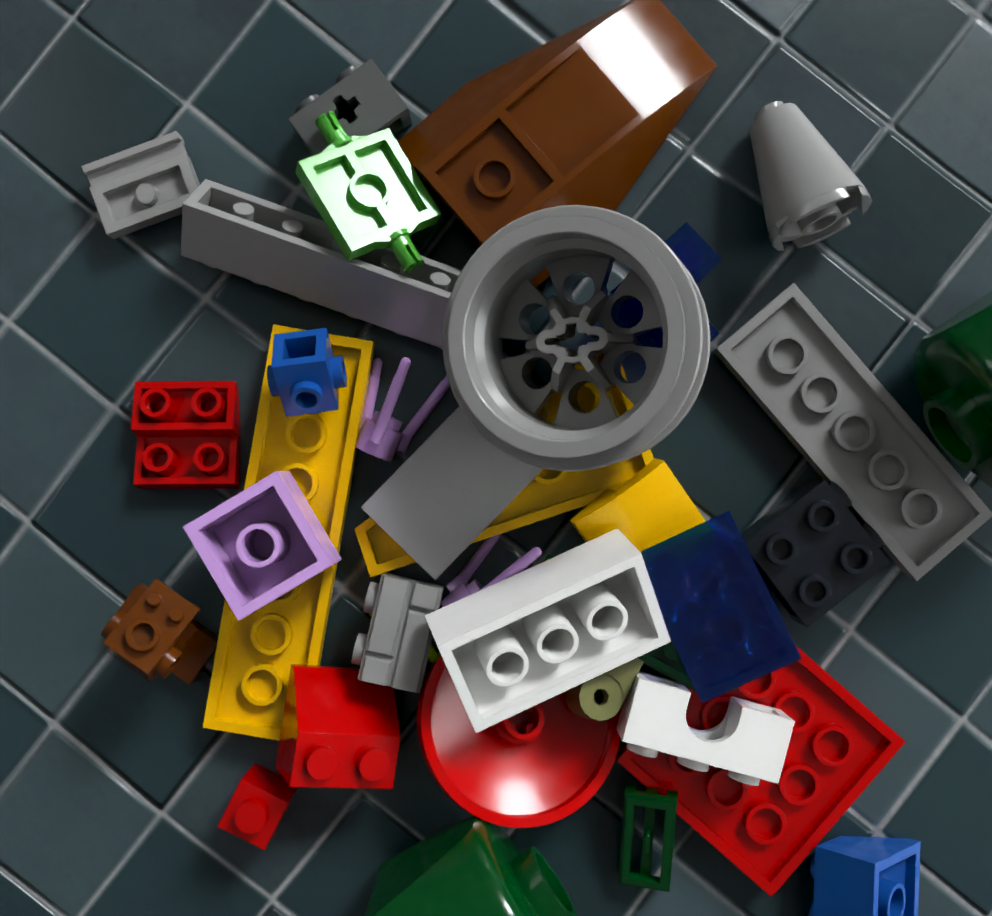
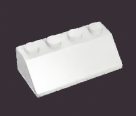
(549, 628)

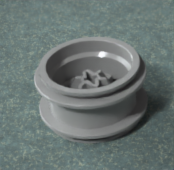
(496, 302)

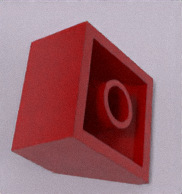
(337, 730)

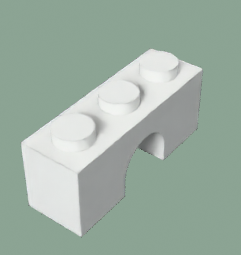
(746, 742)

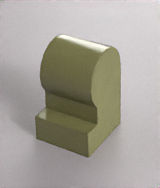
(603, 695)

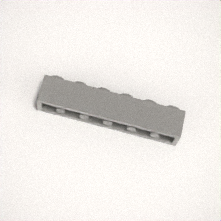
(304, 260)

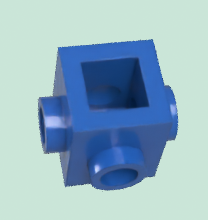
(306, 372)

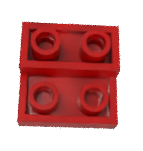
(187, 435)

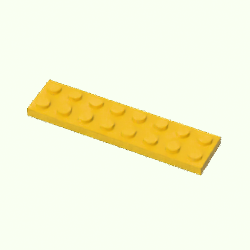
(320, 453)

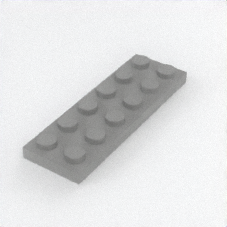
(853, 431)

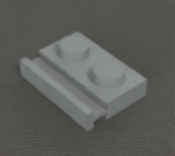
(142, 184)

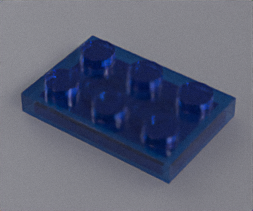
(717, 607)

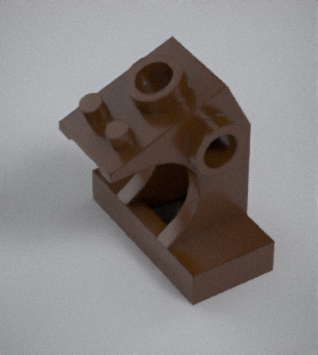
(159, 635)

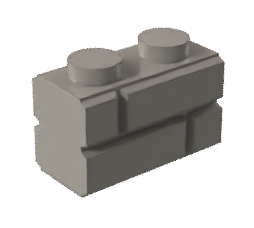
(398, 633)

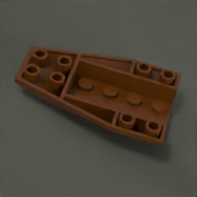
(561, 120)

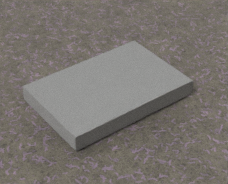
(447, 493)

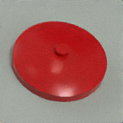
(517, 770)

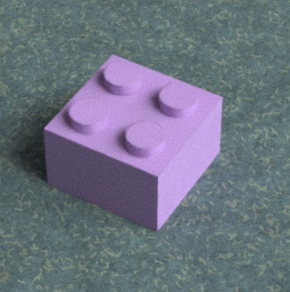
(262, 543)

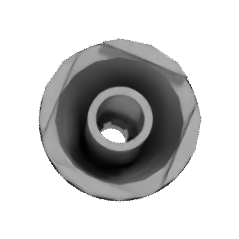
(801, 178)

